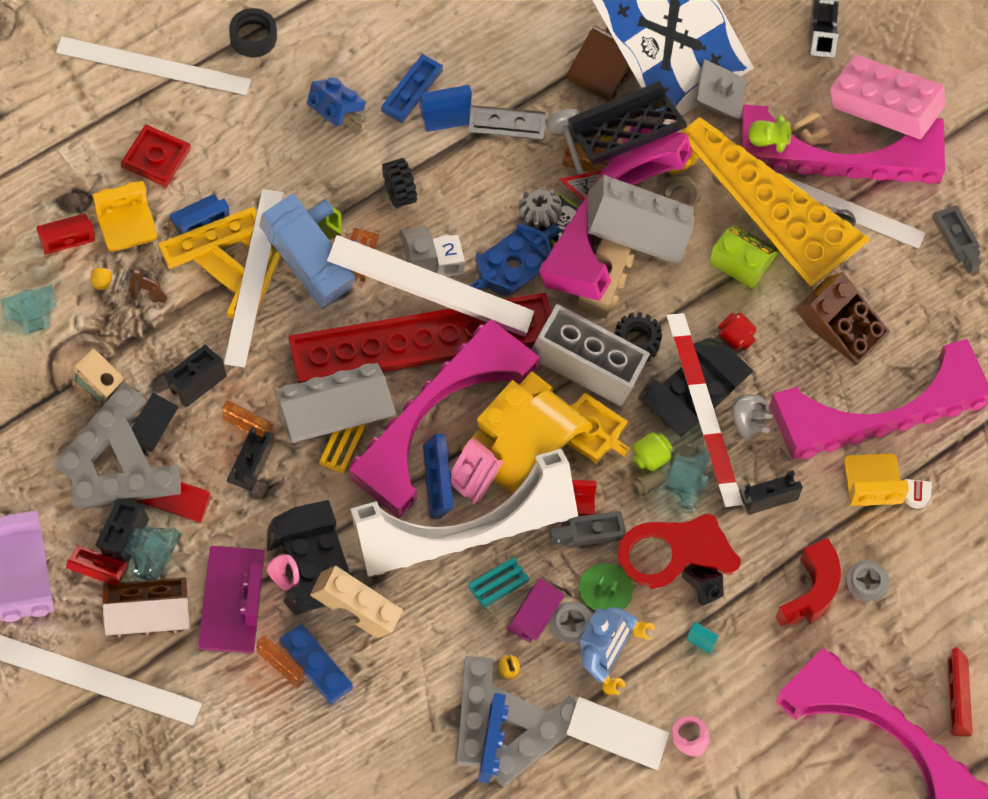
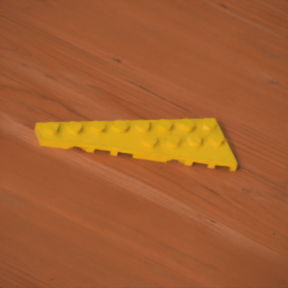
(795, 223)

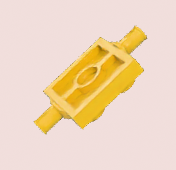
(605, 430)

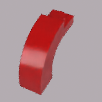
(825, 573)

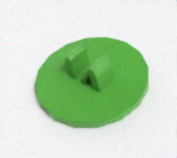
(605, 587)

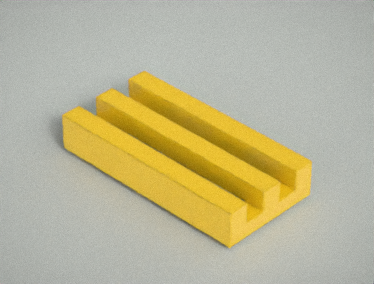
(334, 437)

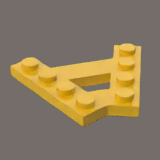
(205, 248)

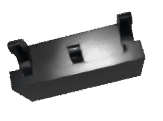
(196, 375)
(153, 422)
(251, 460)
(770, 493)
(120, 528)

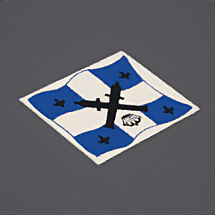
(671, 40)

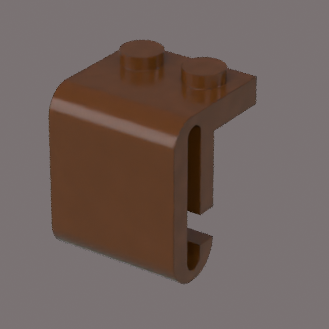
(599, 64)

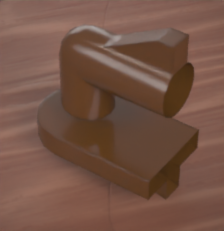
(153, 286)

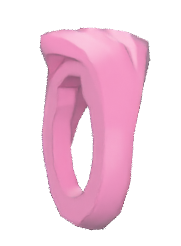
(277, 571)
(691, 748)

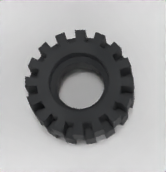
(399, 182)
(642, 325)

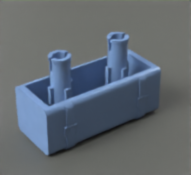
(307, 248)

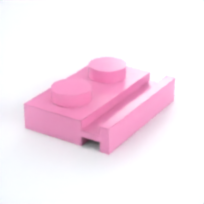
(474, 471)

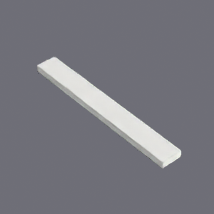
(430, 285)

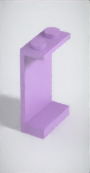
(23, 568)

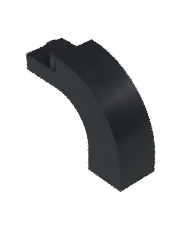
(823, 28)

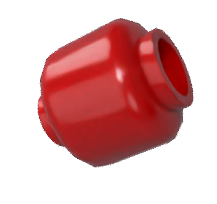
(737, 331)

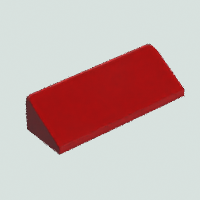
(189, 504)
(959, 693)

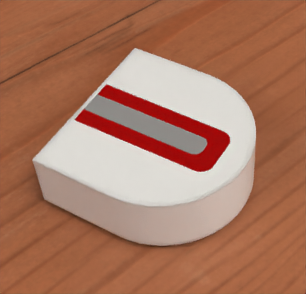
(918, 493)

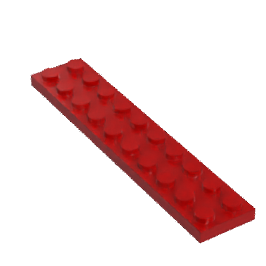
(399, 340)

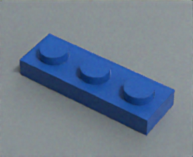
(407, 93)
(438, 476)
(316, 663)
(493, 738)

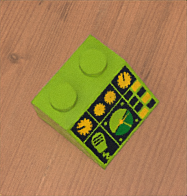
(742, 256)

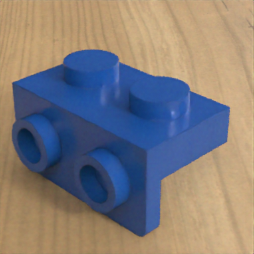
(333, 99)

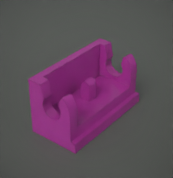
(535, 611)

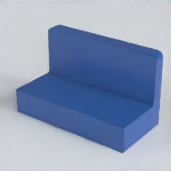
(446, 108)
(199, 214)

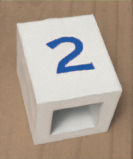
(449, 255)

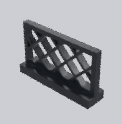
(622, 112)

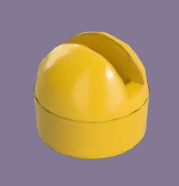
(101, 278)
(503, 667)

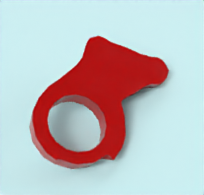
(691, 542)

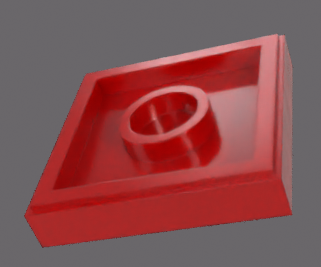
(155, 155)

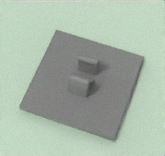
(721, 90)

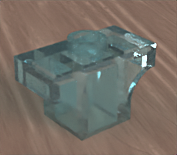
(30, 308)
(688, 478)
(152, 550)

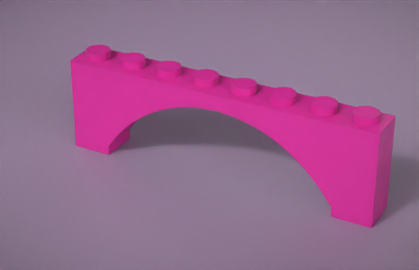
(902, 161)
(571, 263)
(487, 357)
(816, 428)
(830, 687)

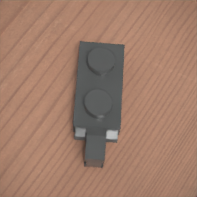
(958, 237)
(589, 530)

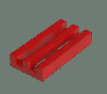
(97, 565)

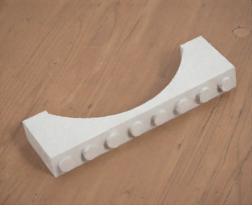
(540, 501)

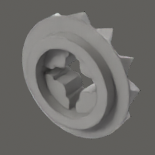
(876, 575)
(578, 613)

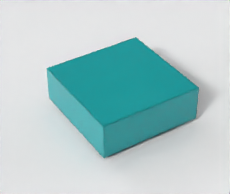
(702, 638)

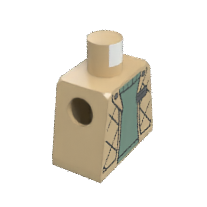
(96, 378)

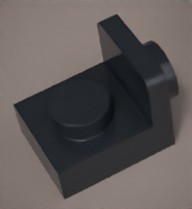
(706, 581)

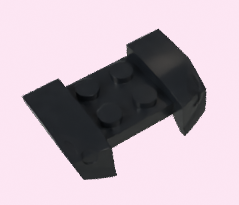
(672, 399)
(312, 541)

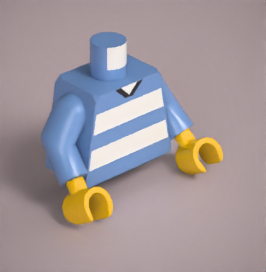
(604, 642)

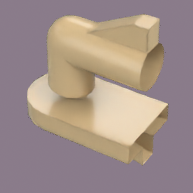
(819, 138)

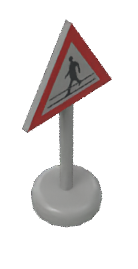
(581, 183)

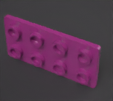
(231, 599)

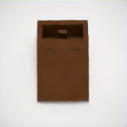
(842, 318)

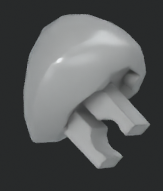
(750, 414)

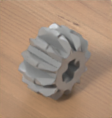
(540, 208)

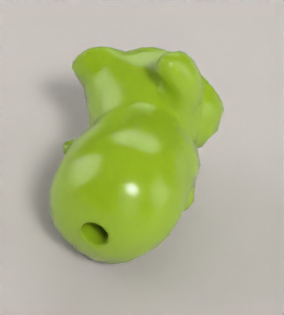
(766, 133)

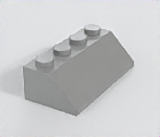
(639, 219)
(589, 355)
(334, 402)

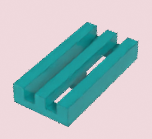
(517, 571)

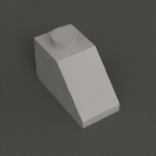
(419, 247)

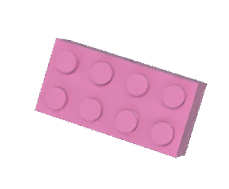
(888, 96)

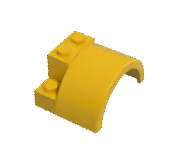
(524, 424)

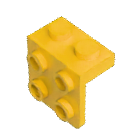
(124, 216)
(874, 480)

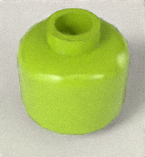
(651, 452)

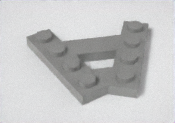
(112, 427)
(540, 728)

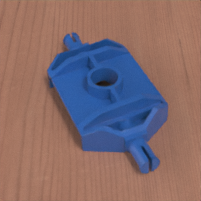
(525, 245)

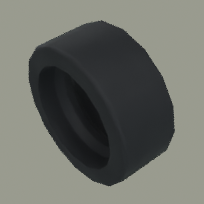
(254, 48)

